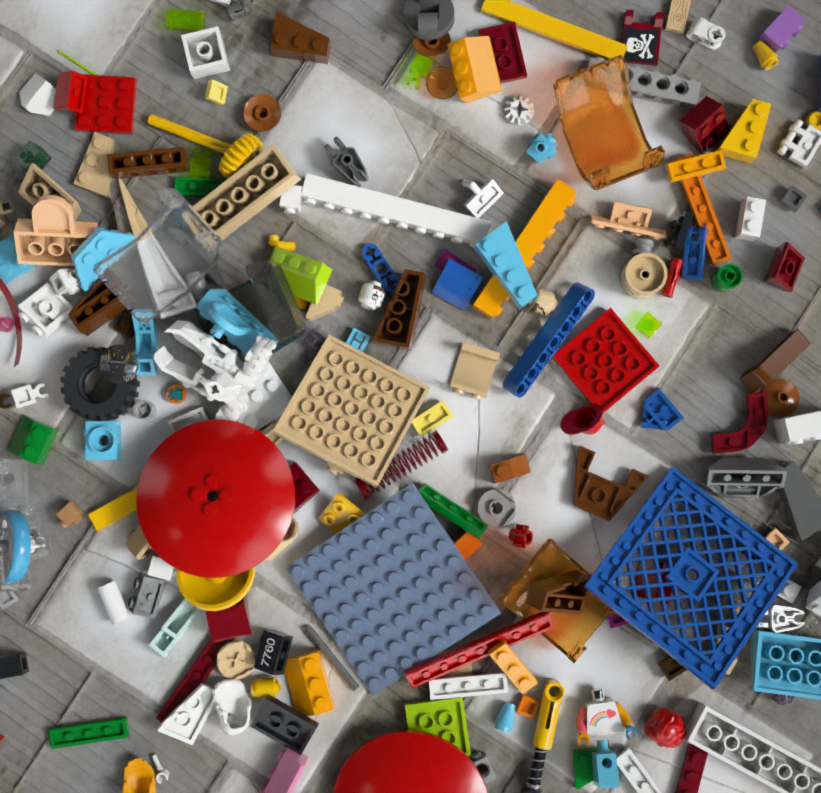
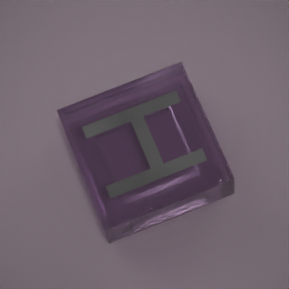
(313, 341)

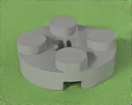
(507, 505)

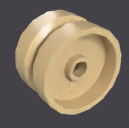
(651, 267)

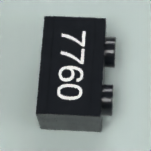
(273, 652)

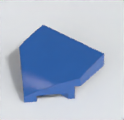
(659, 412)

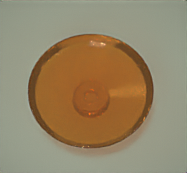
(441, 82)

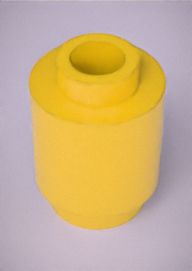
(265, 686)

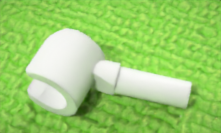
(161, 771)

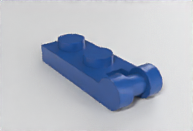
(694, 253)

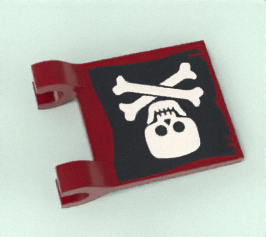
(642, 39)

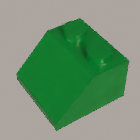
(32, 440)

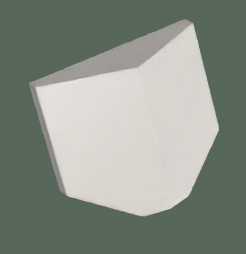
(38, 96)

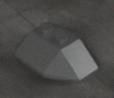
(745, 477)

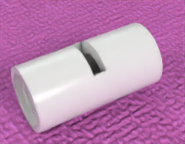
(113, 602)

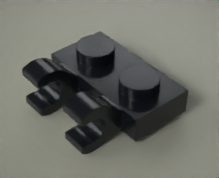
(682, 225)

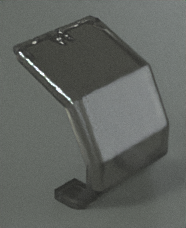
(270, 301)

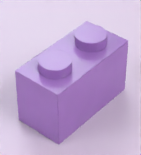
(781, 29)

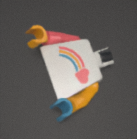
(602, 717)

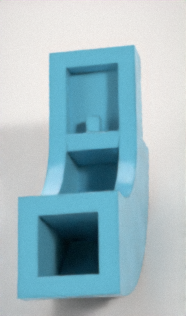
(146, 346)

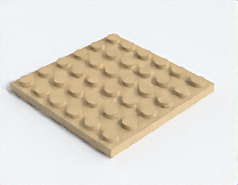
(351, 410)

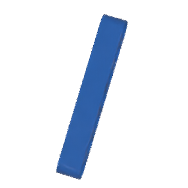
(548, 339)

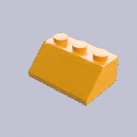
(474, 68)
(309, 683)

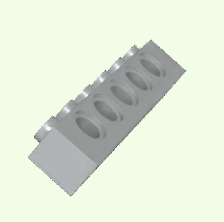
(652, 93)

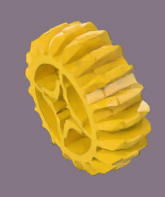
(240, 154)

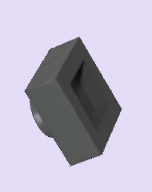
(793, 198)

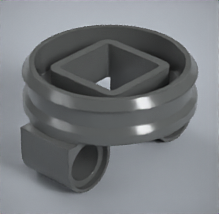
(426, 25)

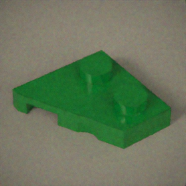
(583, 766)

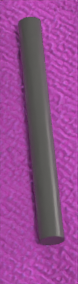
(332, 658)

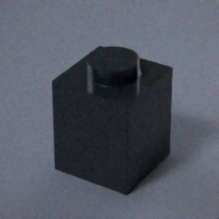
(13, 665)

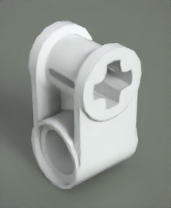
(703, 31)

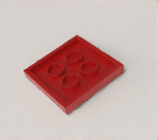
(108, 105)

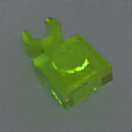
(420, 68)
(200, 166)

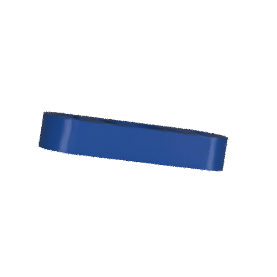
(377, 254)

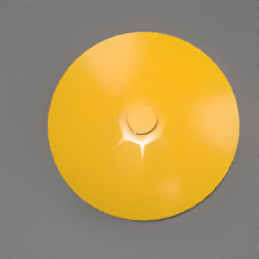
(214, 593)

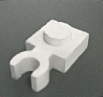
(26, 395)

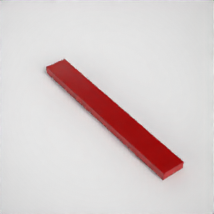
(478, 649)

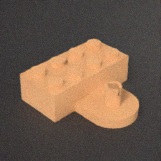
(50, 234)

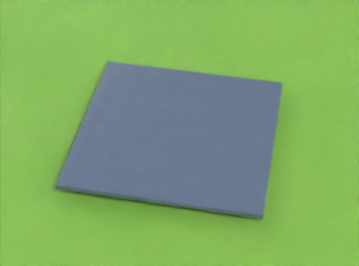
(393, 589)

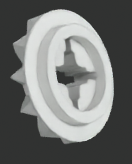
(511, 114)

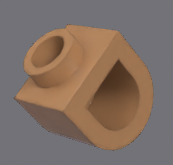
(70, 515)

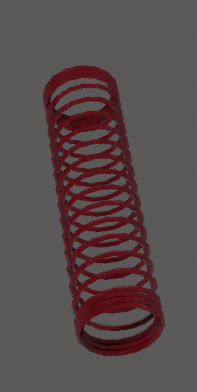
(441, 446)

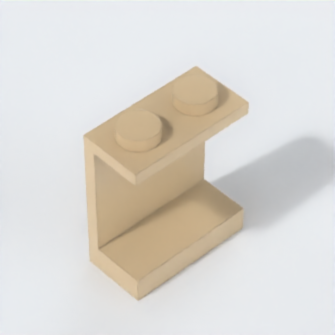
(474, 371)

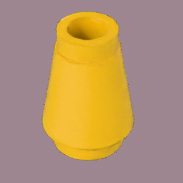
(766, 56)

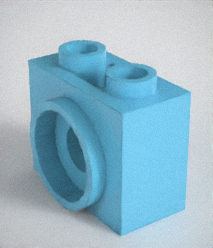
(94, 432)

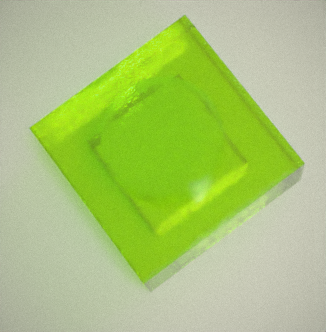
(648, 325)

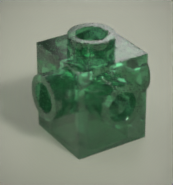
(33, 154)

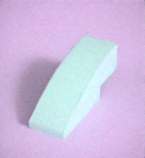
(174, 628)

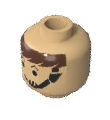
(543, 303)

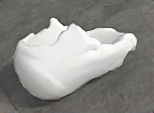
(232, 706)

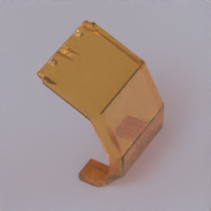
(603, 124)
(570, 630)

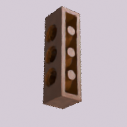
(148, 162)

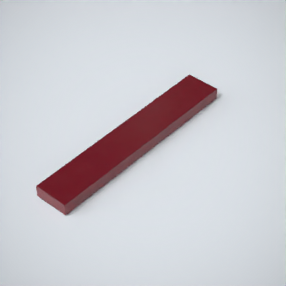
(195, 676)

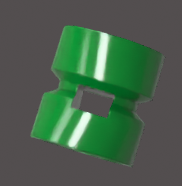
(726, 277)

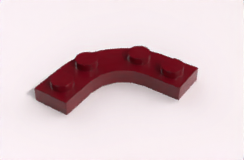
(750, 432)

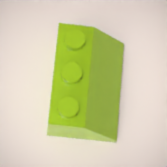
(304, 275)

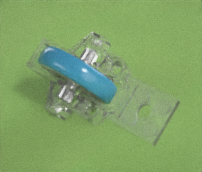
(17, 534)

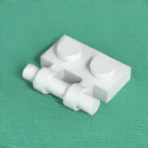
(806, 146)

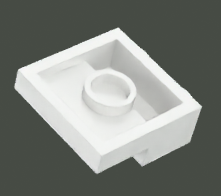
(44, 310)

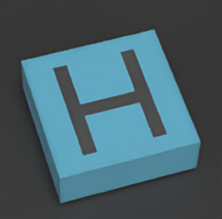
(358, 339)

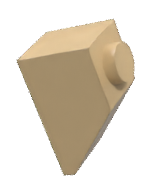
(328, 303)

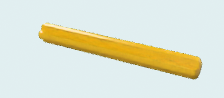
(188, 134)

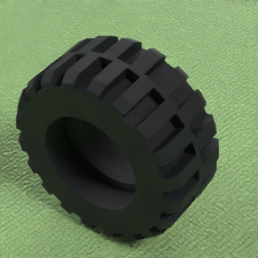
(76, 395)

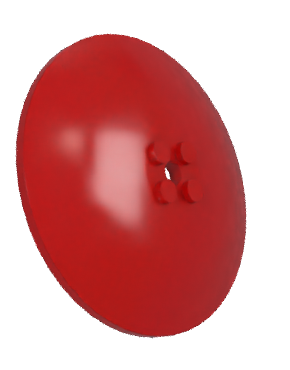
(251, 505)
(409, 764)

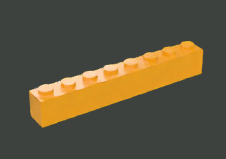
(529, 243)

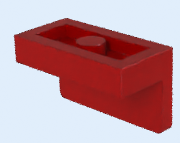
(70, 92)

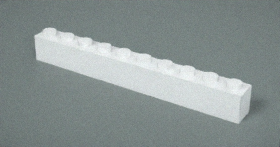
(394, 210)

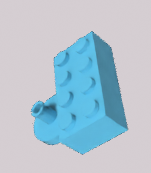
(232, 320)

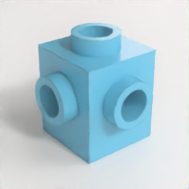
(536, 149)

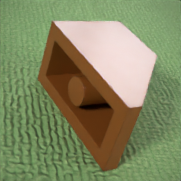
(509, 468)

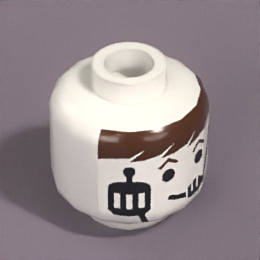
(371, 295)

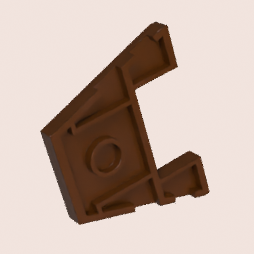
(598, 494)

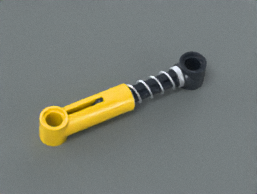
(544, 734)

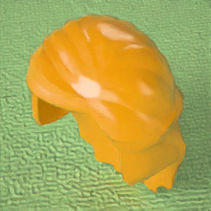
(138, 777)

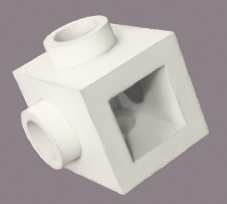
(65, 281)

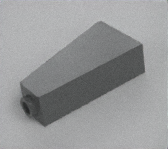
(800, 502)

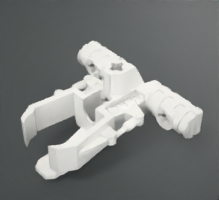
(222, 371)

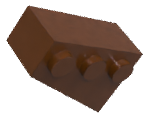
(298, 42)
(95, 308)
(559, 593)

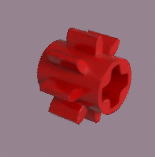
(520, 535)

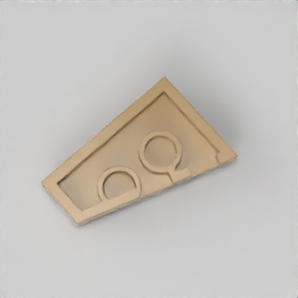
(94, 169)

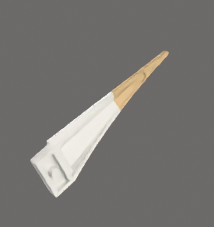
(137, 225)

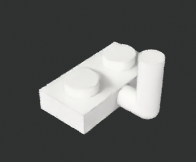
(482, 197)

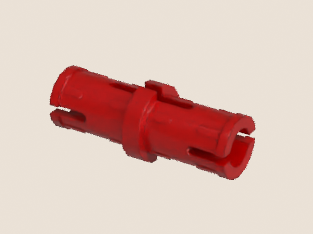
(672, 278)

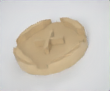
(236, 659)

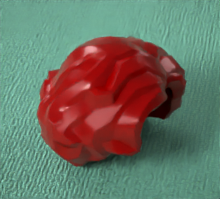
(665, 728)

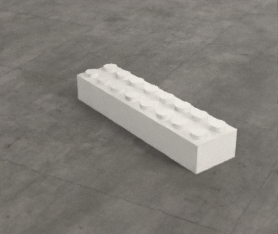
(752, 752)

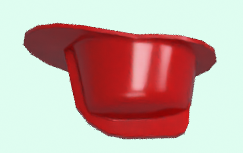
(583, 420)

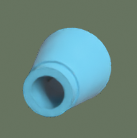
(505, 718)

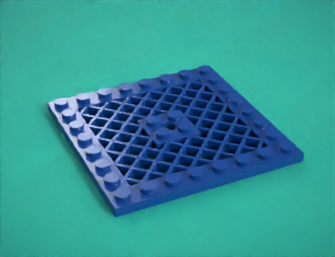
(780, 566)

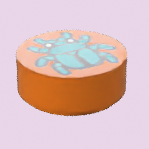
(176, 394)

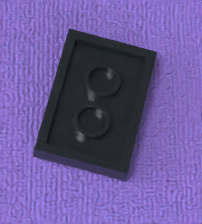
(284, 724)

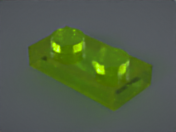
(185, 20)

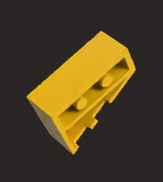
(747, 132)

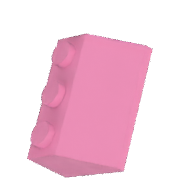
(286, 773)

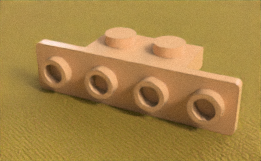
(629, 218)

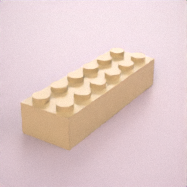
(247, 191)

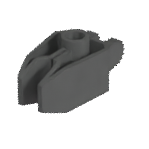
(347, 162)

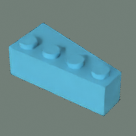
(506, 264)

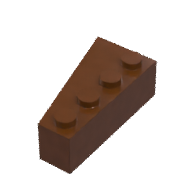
(402, 314)

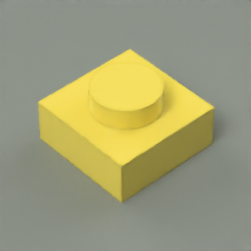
(216, 92)

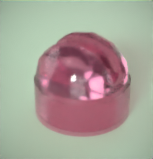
(9, 322)

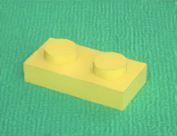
(431, 418)

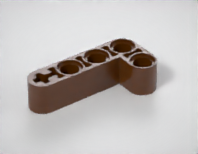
(775, 361)

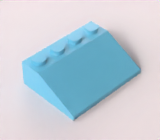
(786, 664)

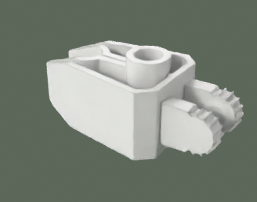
(778, 619)

